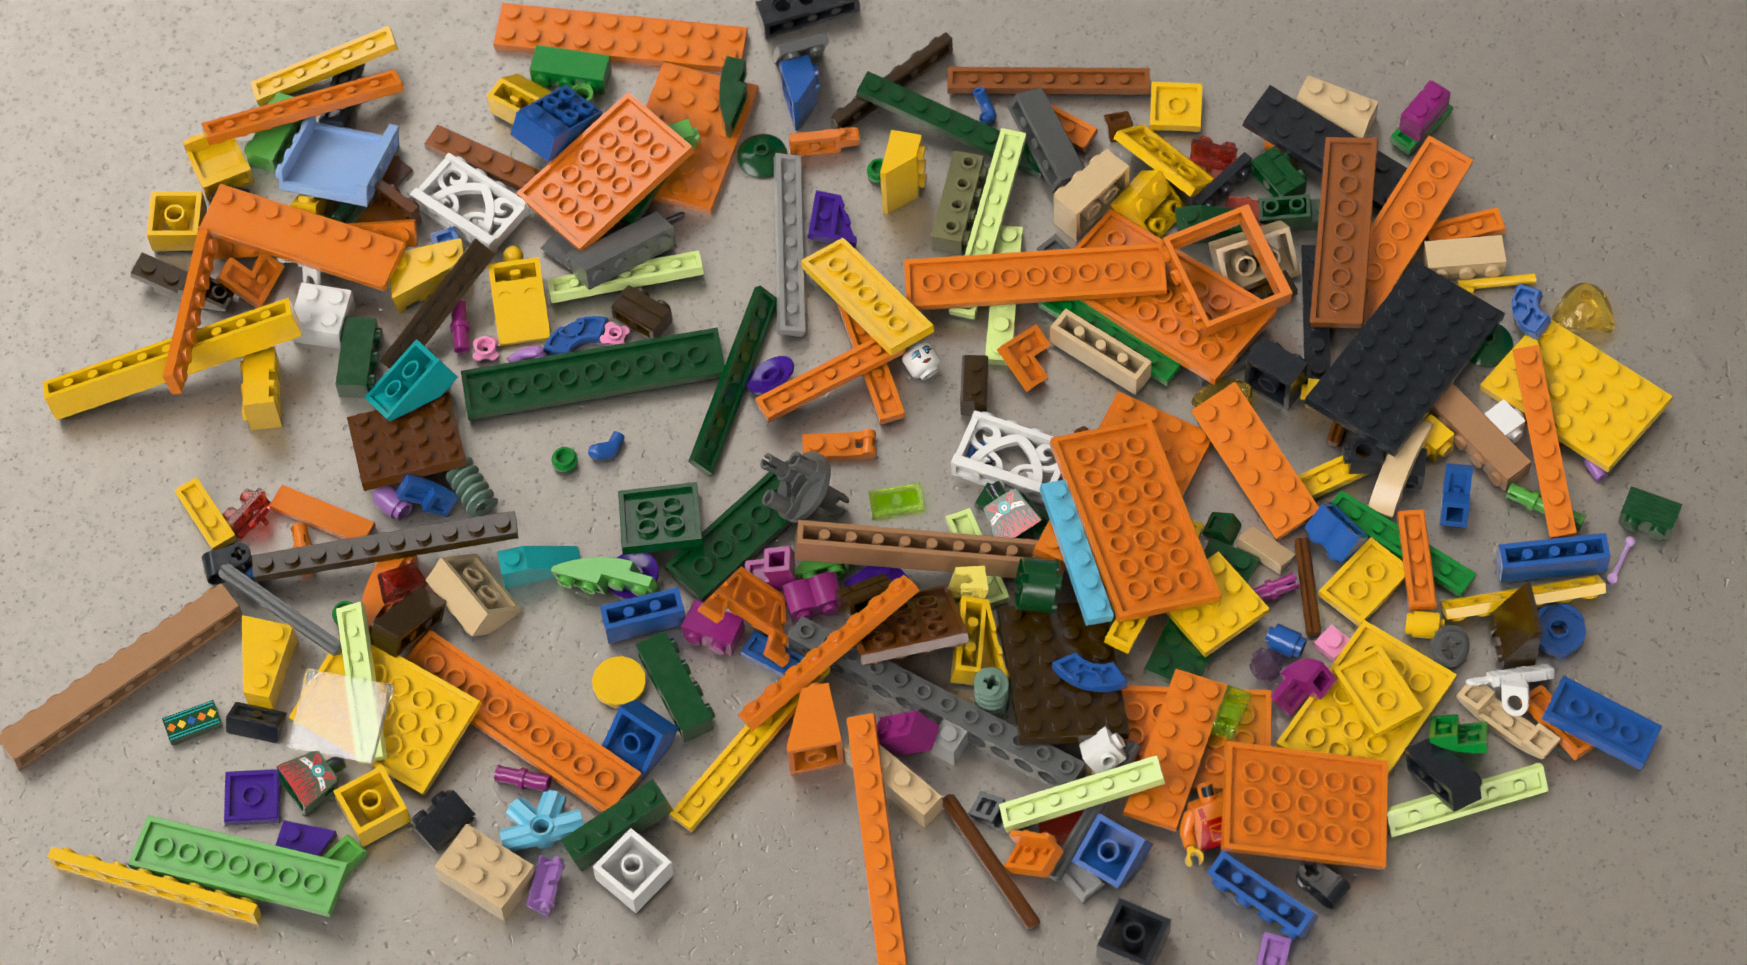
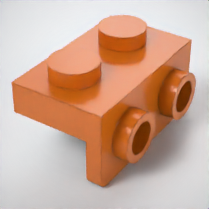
(1034, 854)

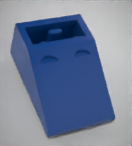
(554, 122)

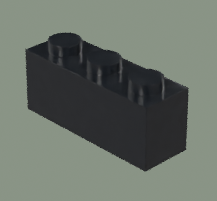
(1444, 774)

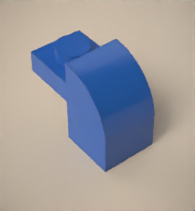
(1456, 495)

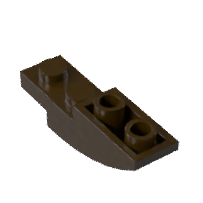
(171, 282)

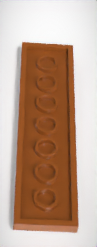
(1344, 232)

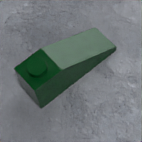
(1195, 214)

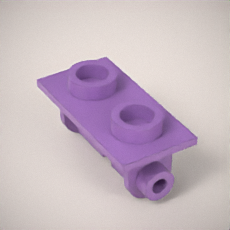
(545, 884)

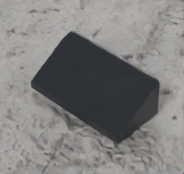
(255, 722)

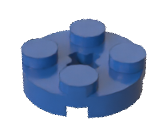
(1574, 630)

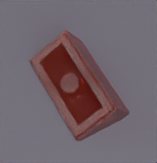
(400, 581)

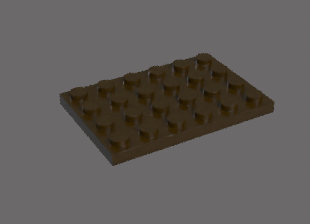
(1044, 703)

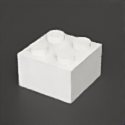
(323, 314)
(633, 870)

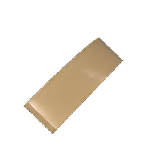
(1395, 472)
(1514, 729)

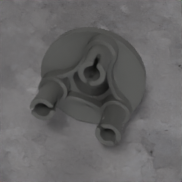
(802, 486)

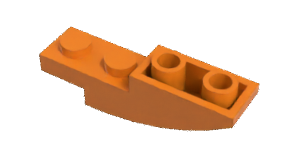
(372, 594)

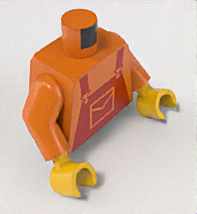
(1202, 823)

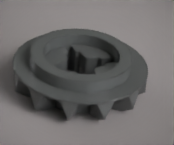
(1458, 651)

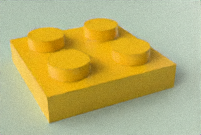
(1176, 106)

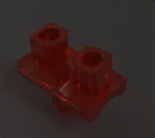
(1212, 154)
(250, 514)

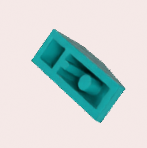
(533, 563)

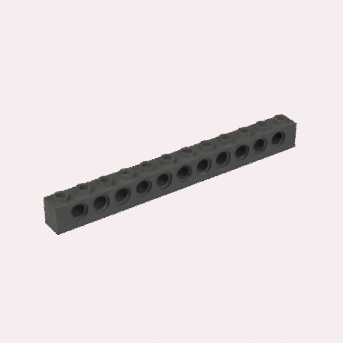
(914, 693)

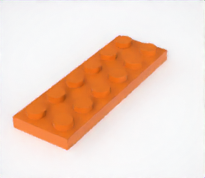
(1255, 461)
(1180, 744)

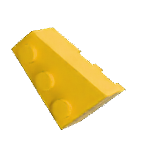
(422, 271)
(261, 389)
(266, 659)

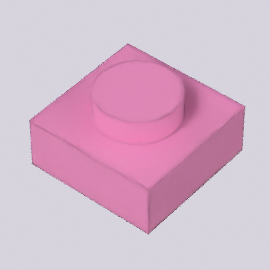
(1331, 643)

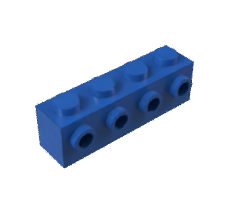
(1553, 558)
(1263, 895)

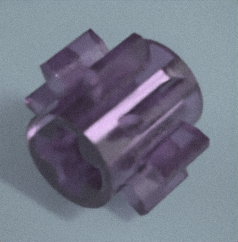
(1266, 664)

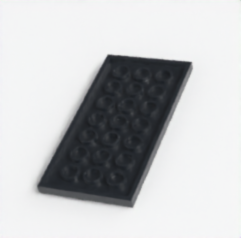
(1404, 358)

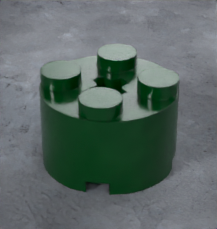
(1037, 584)

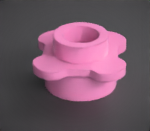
(611, 328)
(482, 343)

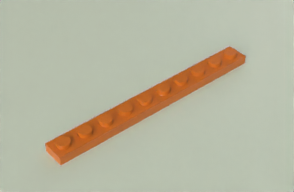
(877, 840)

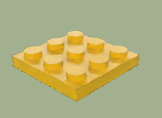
(1218, 622)

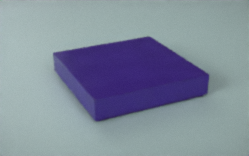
(252, 797)

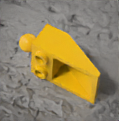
(519, 299)

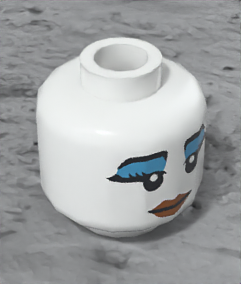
(921, 360)

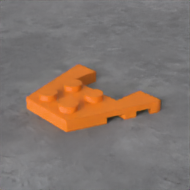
(757, 604)

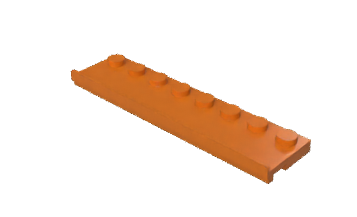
(303, 237)

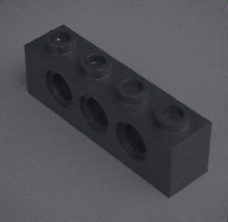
(798, 15)

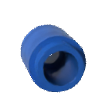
(1286, 641)

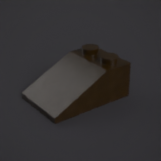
(1516, 629)

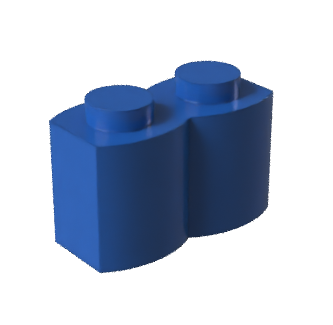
(1335, 532)

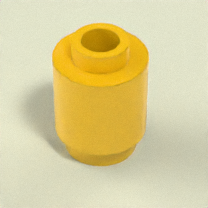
(1423, 624)

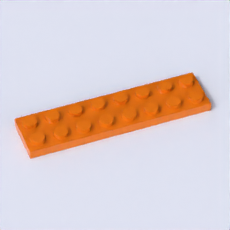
(1410, 216)

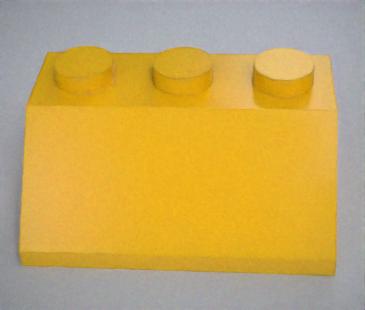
(902, 170)

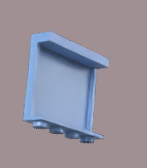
(336, 162)

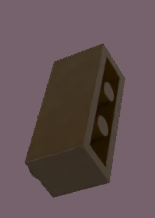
(407, 621)

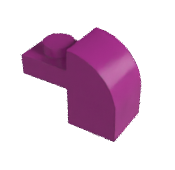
(775, 568)
(1301, 680)

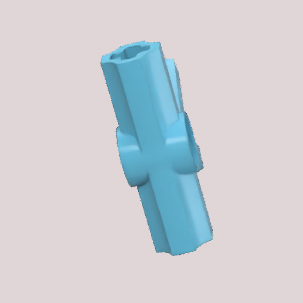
(530, 821)

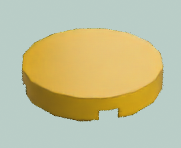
(618, 681)

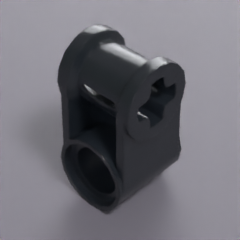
(215, 559)
(1324, 885)

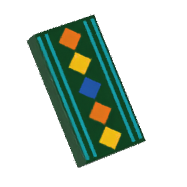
(192, 722)

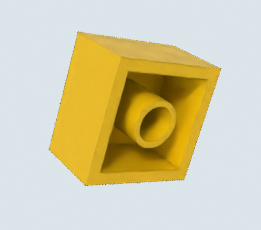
(175, 219)
(372, 806)

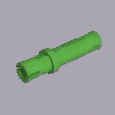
(1533, 501)

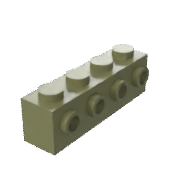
(958, 202)

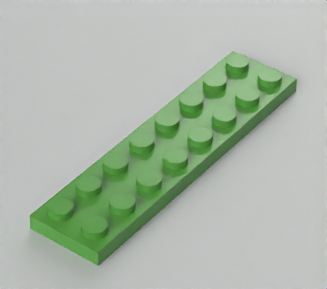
(239, 866)

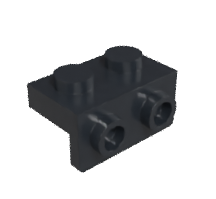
(441, 819)

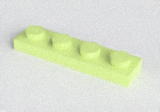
(965, 523)

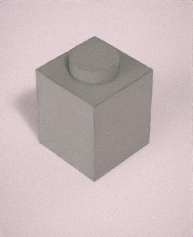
(950, 742)

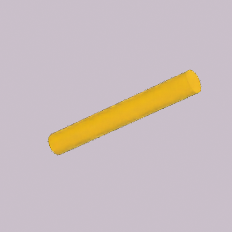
(1500, 281)

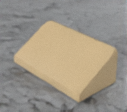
(1268, 550)

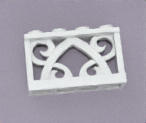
(479, 183)
(1004, 435)

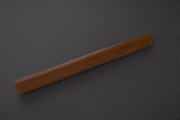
(990, 862)

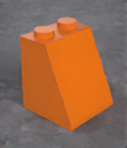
(814, 732)

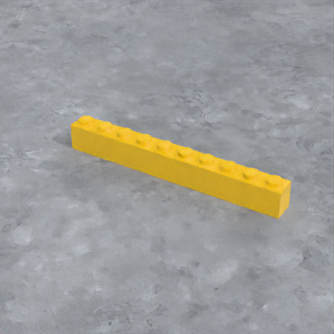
(145, 366)

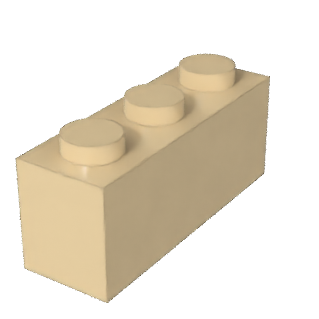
(1466, 257)

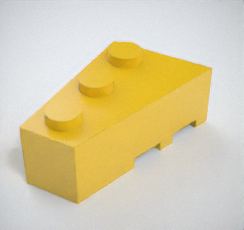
(983, 646)

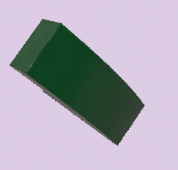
(732, 92)

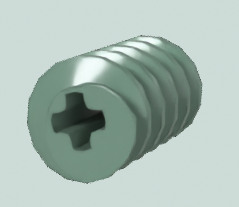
(472, 489)
(992, 691)

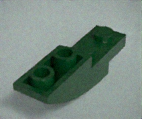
(1295, 211)

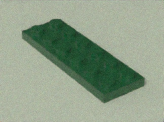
(729, 542)
(1173, 647)

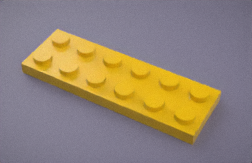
(867, 296)

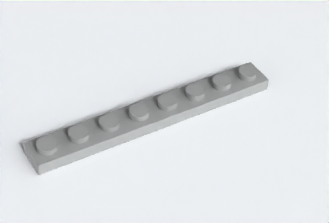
(789, 245)

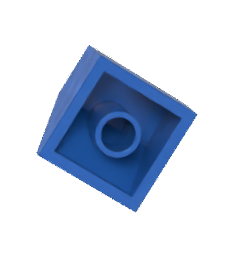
(799, 88)
(639, 736)
(1111, 851)

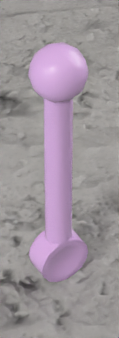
(1612, 577)

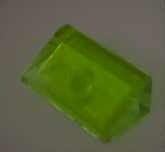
(896, 499)

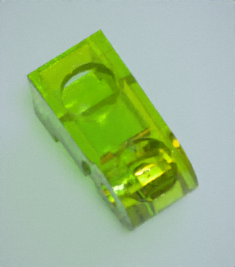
(1231, 712)

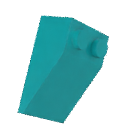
(411, 382)

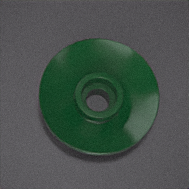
(759, 164)
(1495, 351)

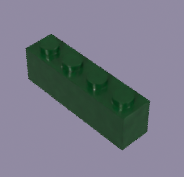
(675, 686)
(602, 832)

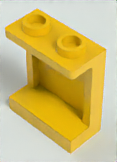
(217, 164)

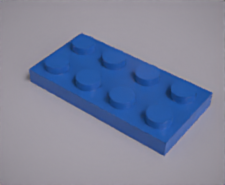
(1601, 722)

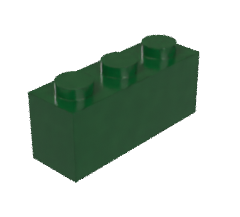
(358, 357)

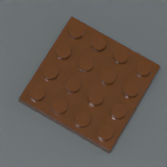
(412, 444)
(919, 626)

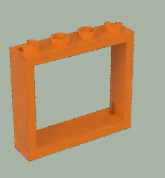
(1245, 218)

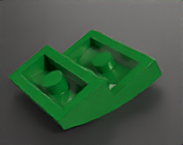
(1451, 735)

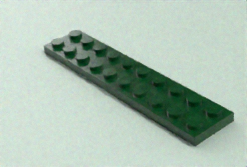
(592, 373)

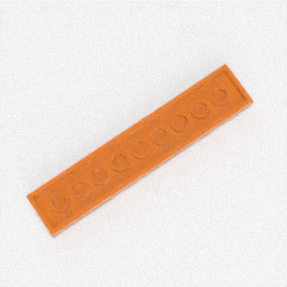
(620, 36)
(1035, 276)
(530, 728)

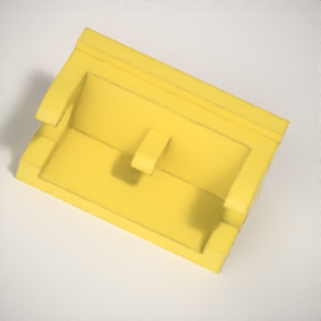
(969, 582)

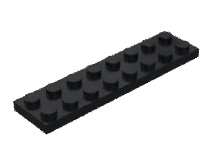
(1303, 136)

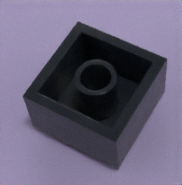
(1275, 373)
(1133, 935)

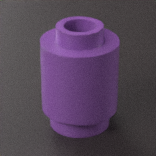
(386, 500)

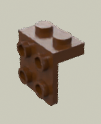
(390, 206)

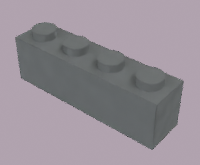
(1045, 137)
(623, 250)

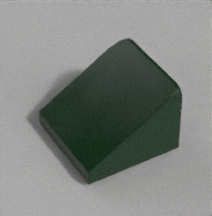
(1222, 527)

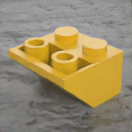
(513, 94)
(1149, 202)

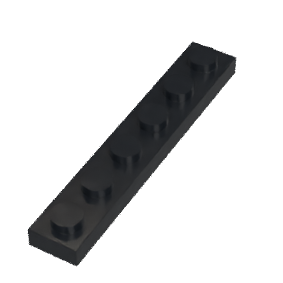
(1315, 339)

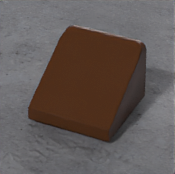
(1116, 122)

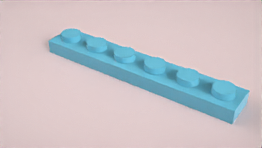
(1076, 552)

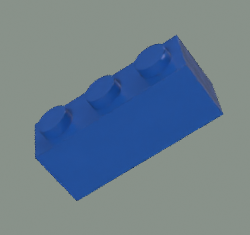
(643, 615)

